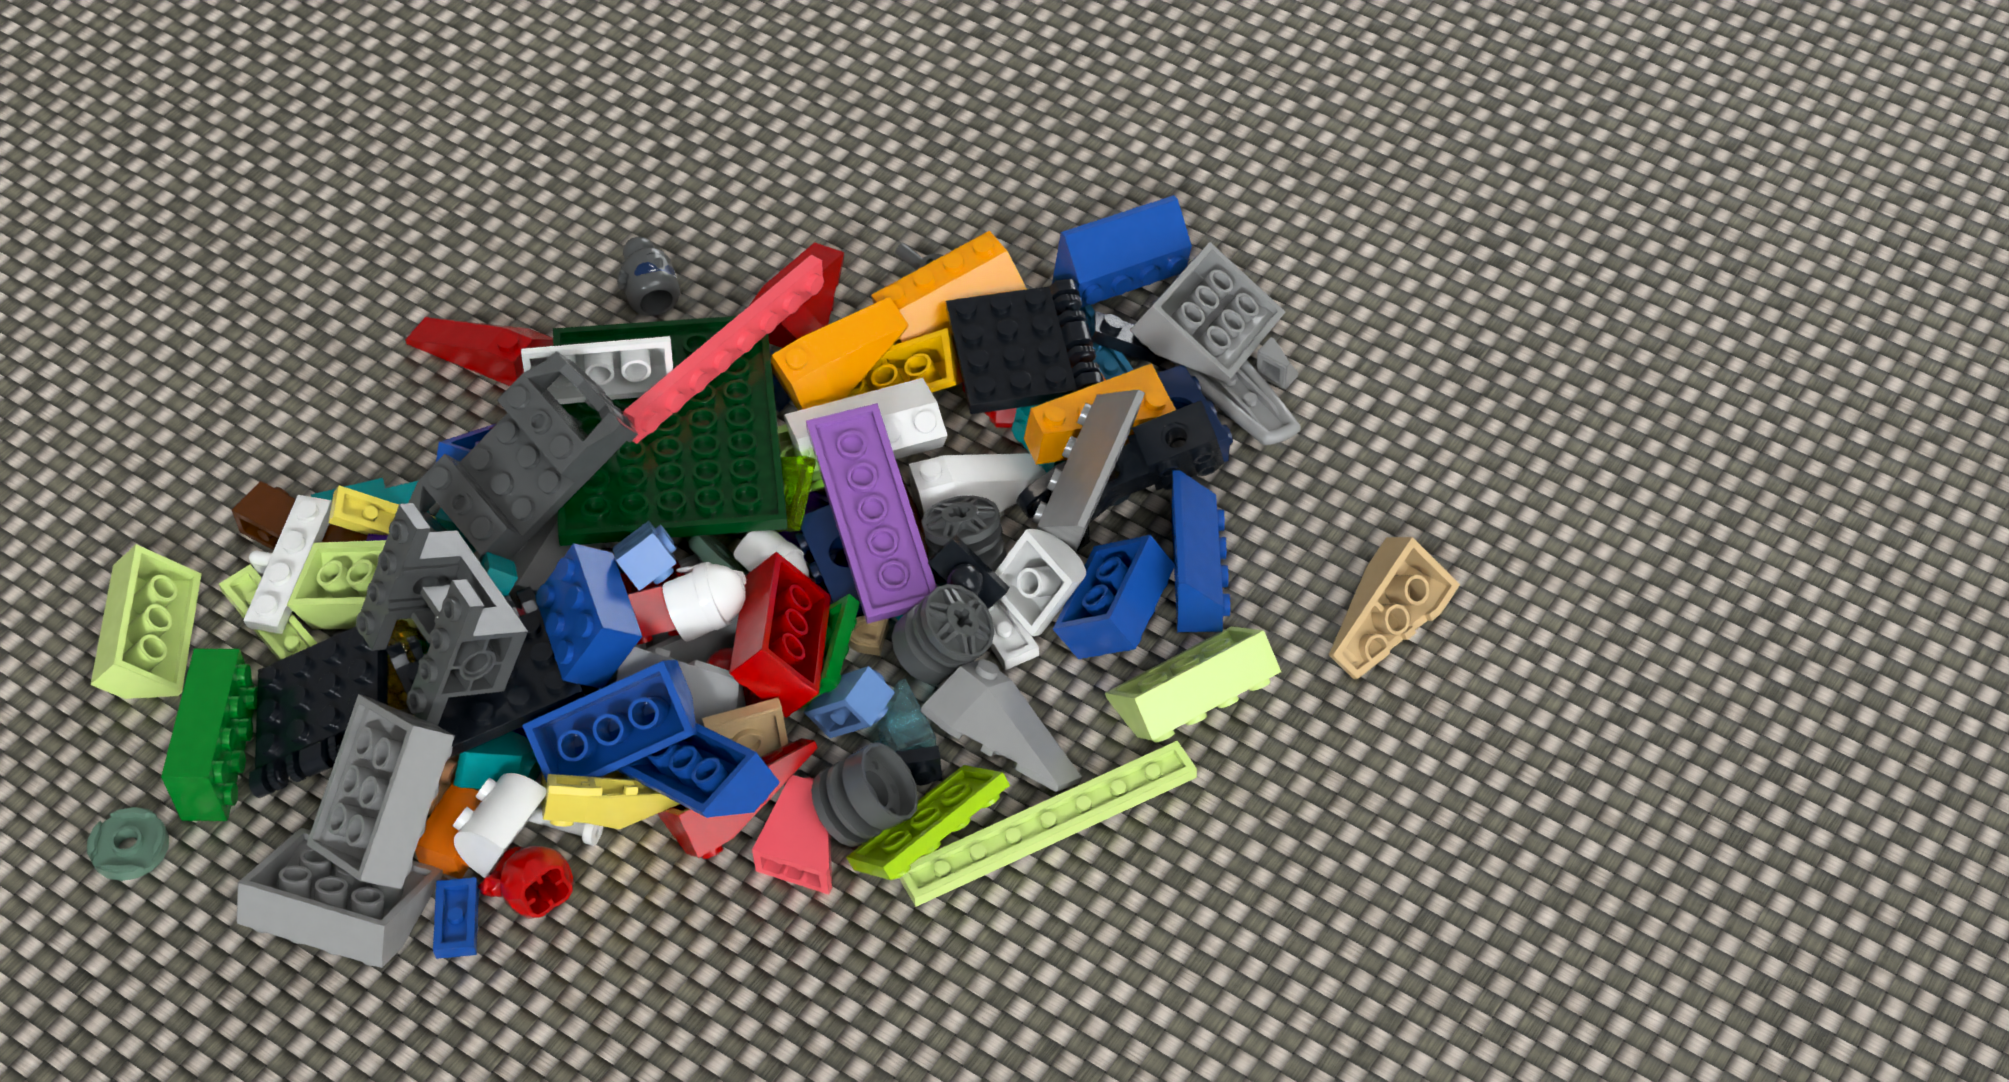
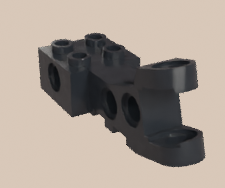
(1167, 443)

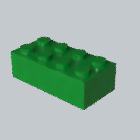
(210, 735)

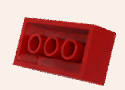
(781, 634)

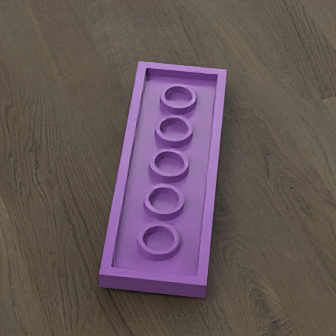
(871, 511)

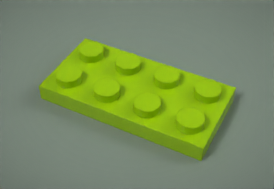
(937, 815)

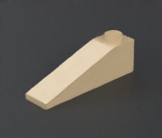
(1393, 599)

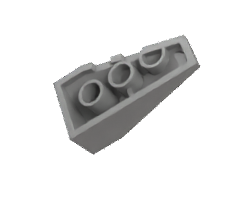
(994, 712)

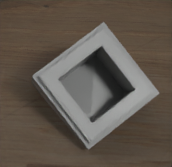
(1274, 365)

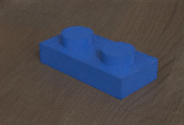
(456, 918)

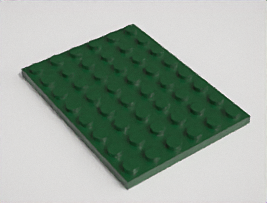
(703, 467)

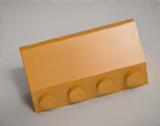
(968, 271)

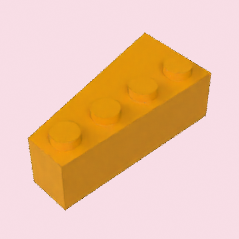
(1056, 420)

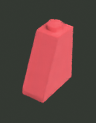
(794, 840)

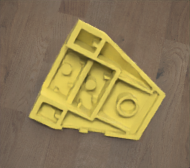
(601, 801)

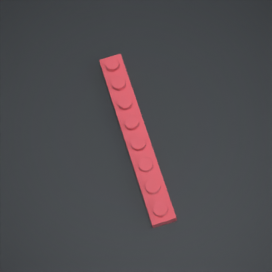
(725, 347)

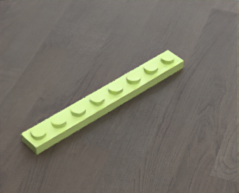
(1047, 823)

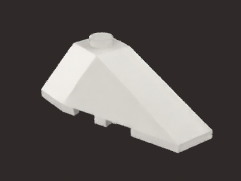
(982, 475)

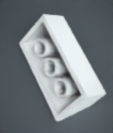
(618, 367)
(907, 412)

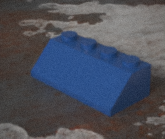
(1124, 251)
(1197, 557)
(615, 724)
(707, 774)

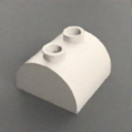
(1040, 578)
(497, 820)

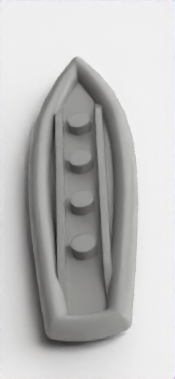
(1249, 403)

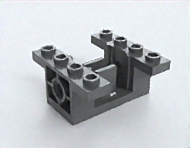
(453, 605)

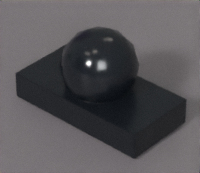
(962, 567)

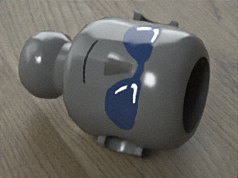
(647, 278)

